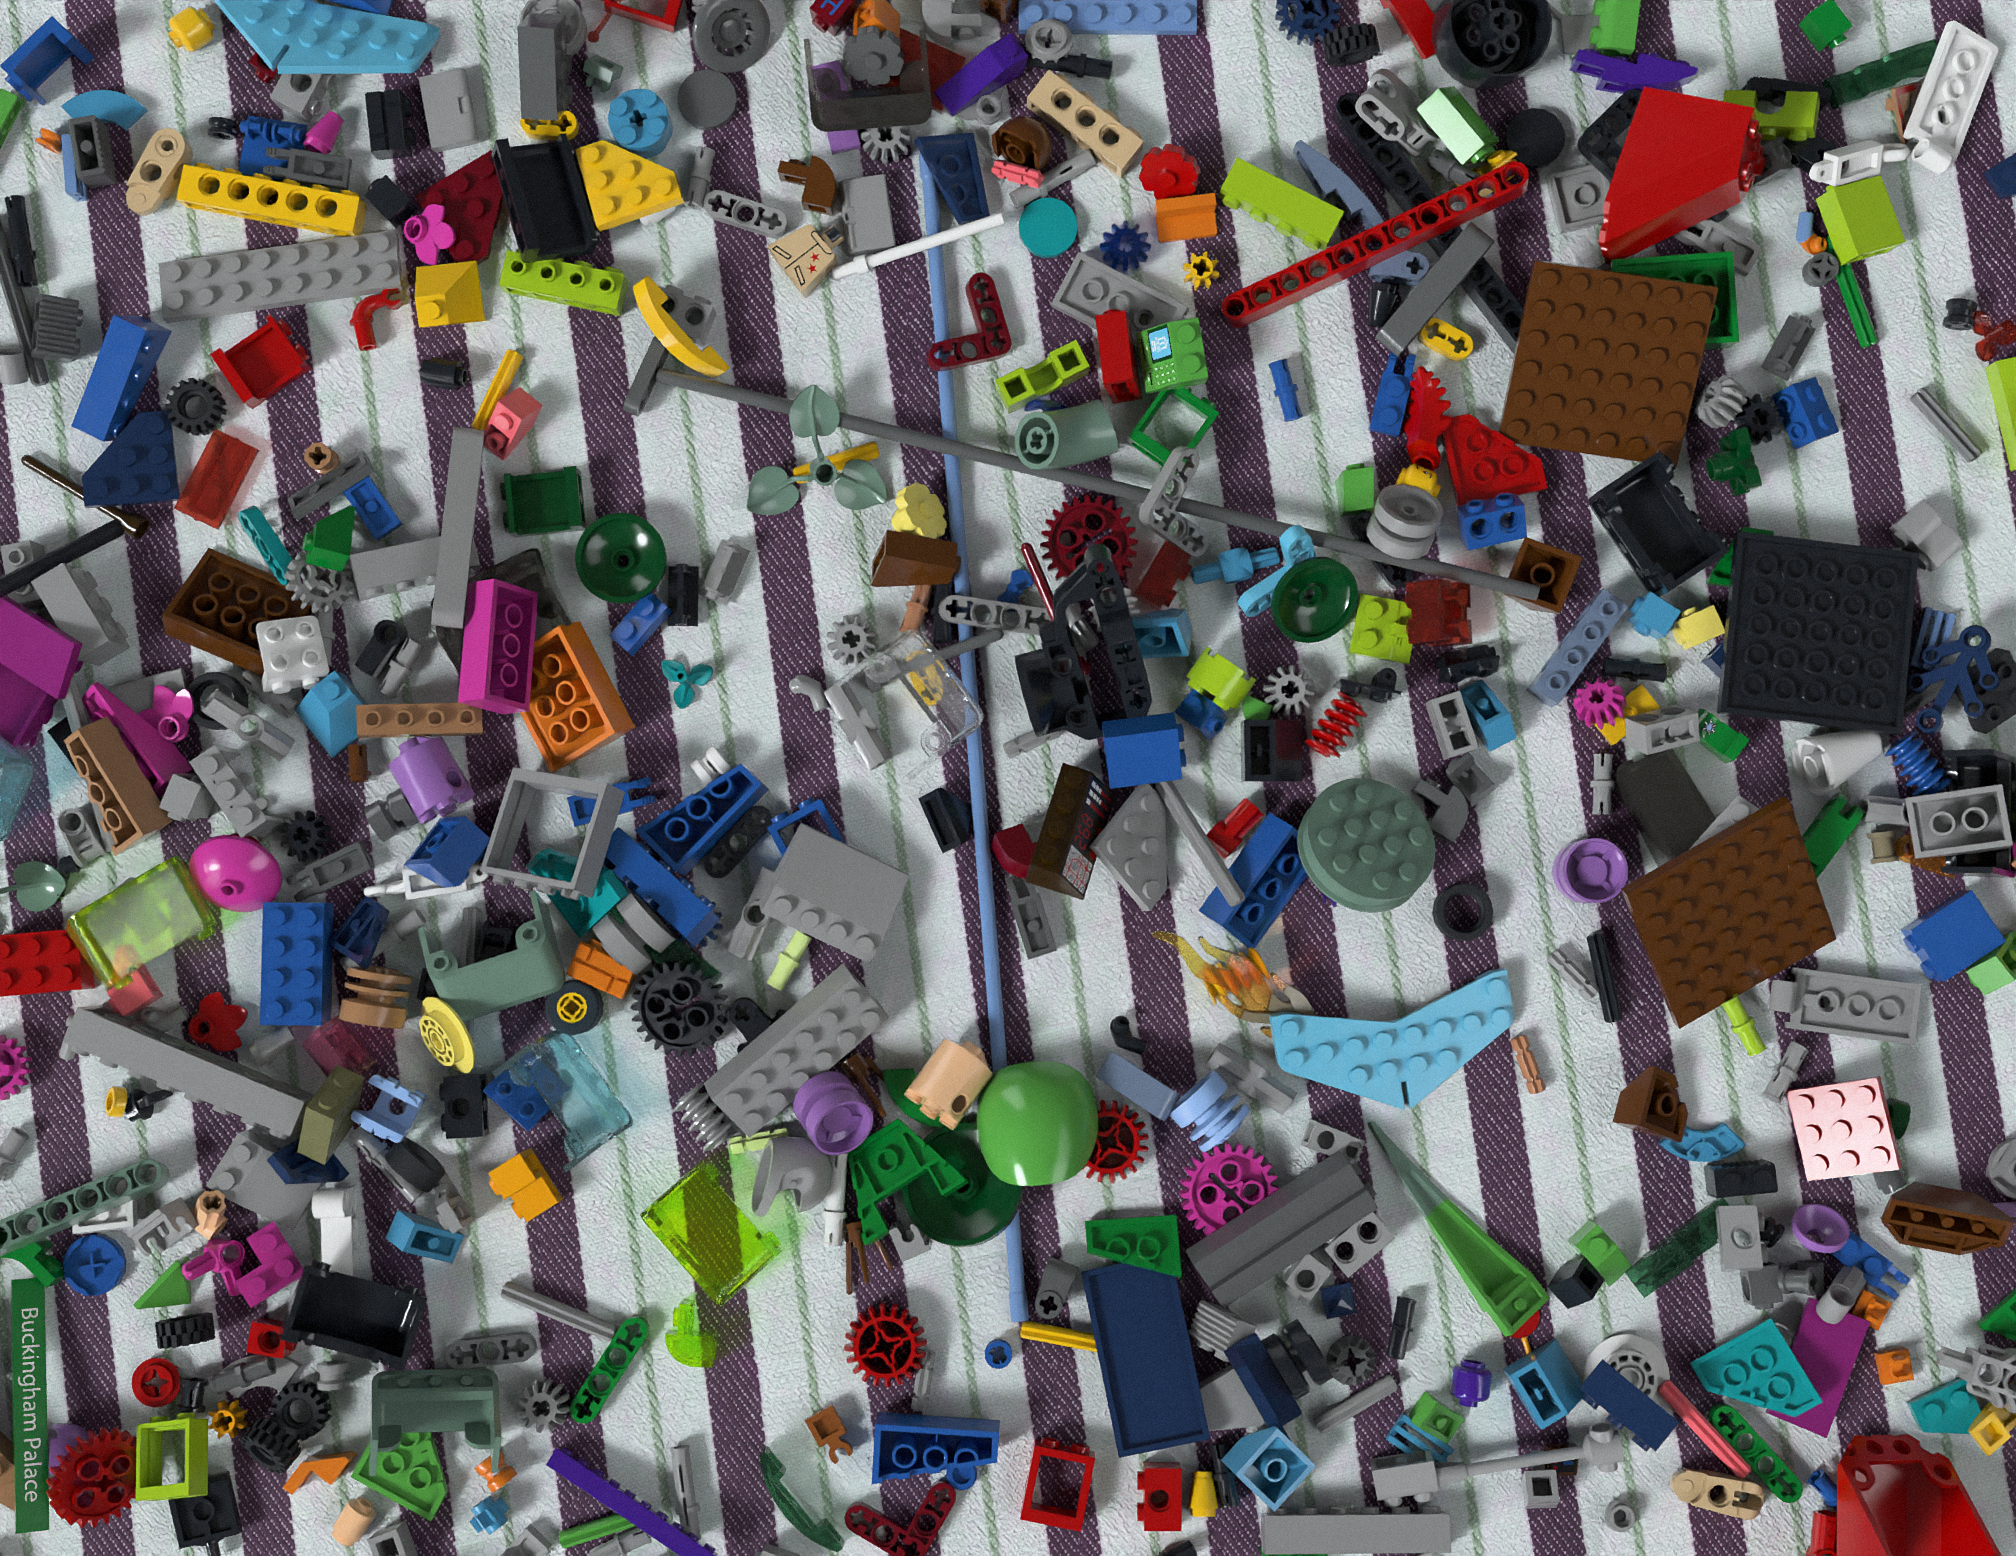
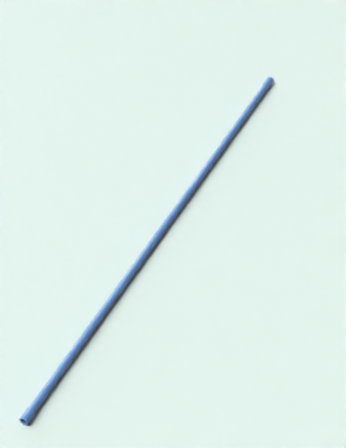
(1017, 1295)

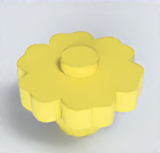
(919, 512)

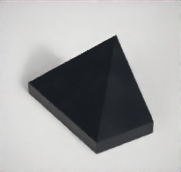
(947, 817)

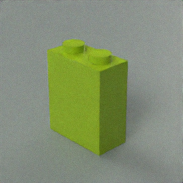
(1860, 219)

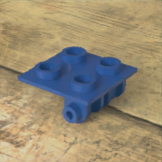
(266, 133)
(519, 1102)

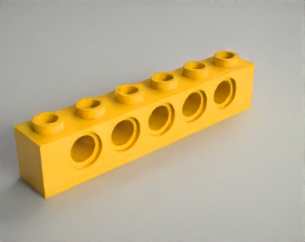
(198, 179)

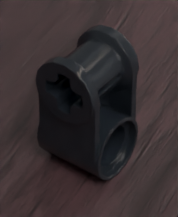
(1807, 152)
(491, 946)
(752, 1026)

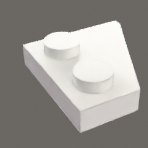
(114, 1219)

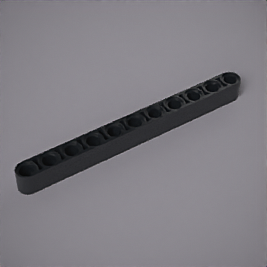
(1419, 189)

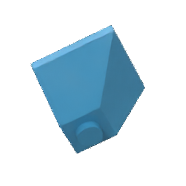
(1163, 633)
(331, 712)

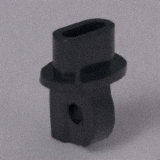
(141, 1104)

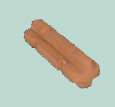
(1528, 1064)

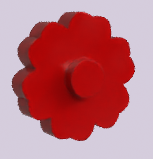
(1169, 172)

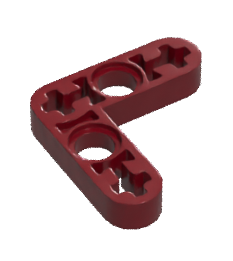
(981, 339)
(913, 1532)

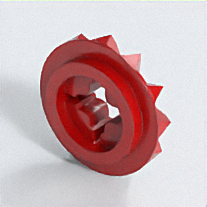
(148, 1393)

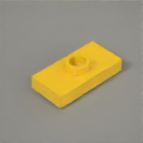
(1637, 702)

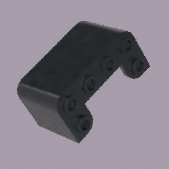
(1655, 526)

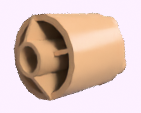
(950, 1082)

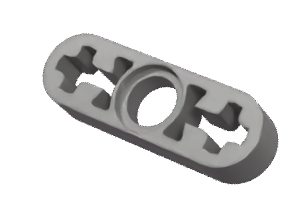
(740, 202)

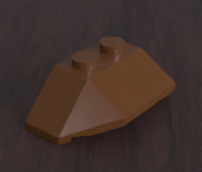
(1945, 1219)

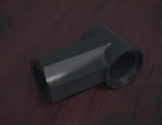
(380, 651)

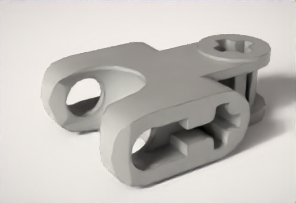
(1396, 113)

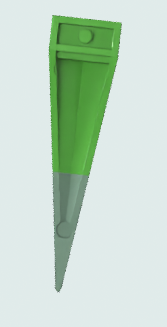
(1491, 1274)

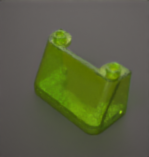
(140, 922)
(710, 1233)

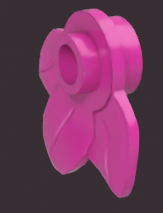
(429, 233)
(167, 709)

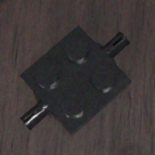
(208, 1517)

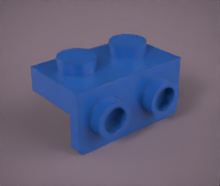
(1805, 412)

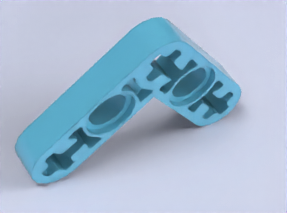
(1296, 547)

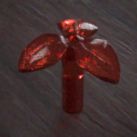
(2003, 334)

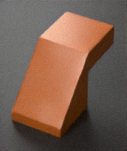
(326, 1466)

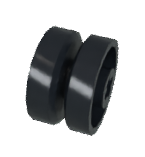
(1297, 1358)

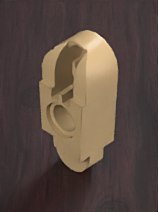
(146, 195)
(1695, 1487)

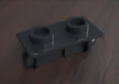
(683, 595)
(1481, 663)

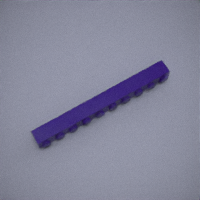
(627, 1505)

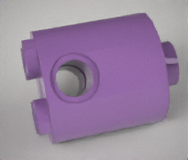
(430, 778)

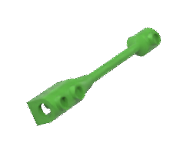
(1616, 27)

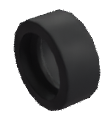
(201, 683)
(1485, 908)
(415, 1164)

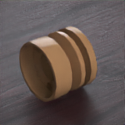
(375, 997)

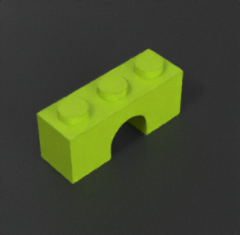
(1794, 120)
(1051, 374)

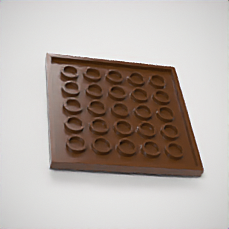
(1606, 362)
(1730, 912)

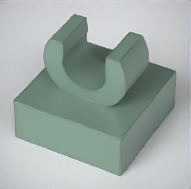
(604, 70)

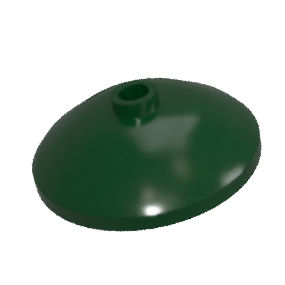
(609, 541)
(1322, 610)

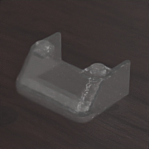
(933, 687)

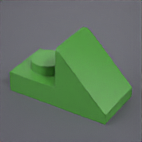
(1435, 1418)

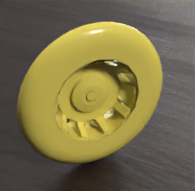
(446, 1035)

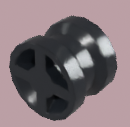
(1960, 314)

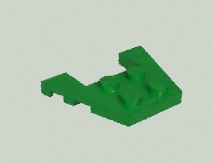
(889, 1163)

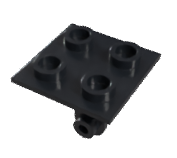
(1381, 688)

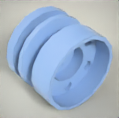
(1209, 1111)

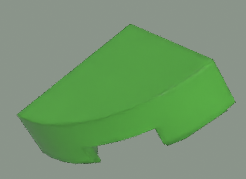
(1255, 709)

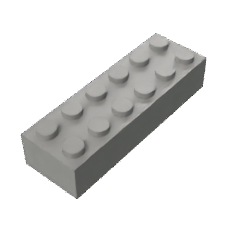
(794, 1049)

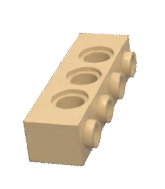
(1114, 157)

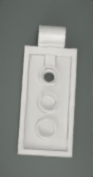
(1954, 90)

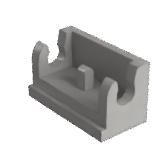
(164, 1227)
(907, 1243)

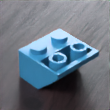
(1545, 1383)

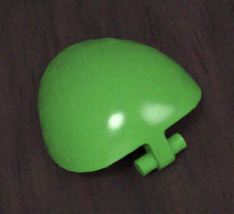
(1036, 1123)

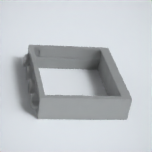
(512, 817)

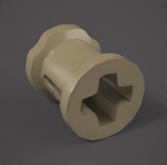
(1883, 847)

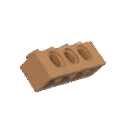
(418, 720)

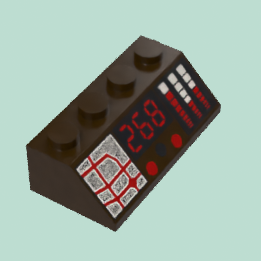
(1071, 824)

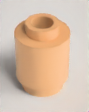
(353, 1521)

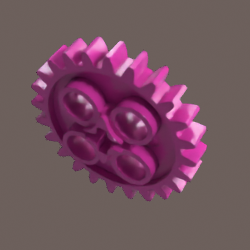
(1247, 1170)

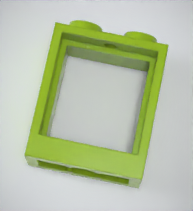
(149, 1458)

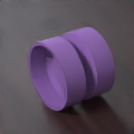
(1590, 871)
(833, 1113)

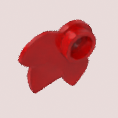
(222, 1023)

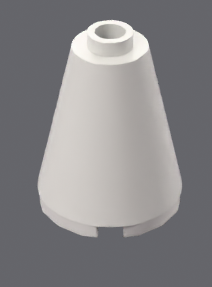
(1834, 757)

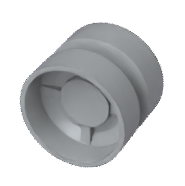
(626, 939)

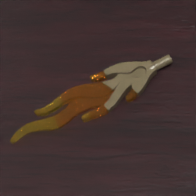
(1242, 981)

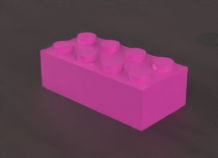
(498, 647)

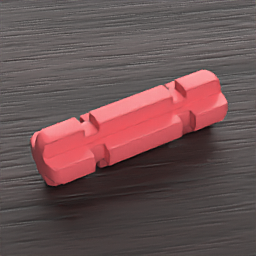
(1017, 173)

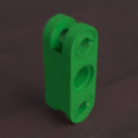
(1829, 831)

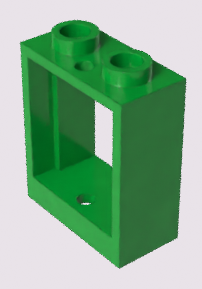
(1154, 450)

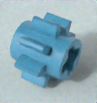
(489, 1514)

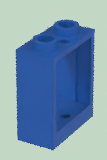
(806, 808)

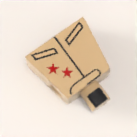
(807, 256)

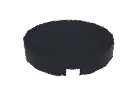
(1535, 137)

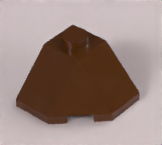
(1652, 1106)

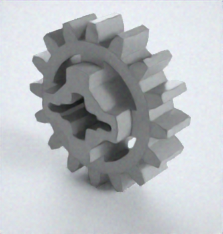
(317, 593)

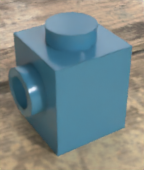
(1652, 615)

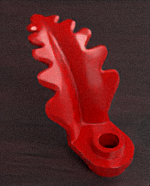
(1426, 419)

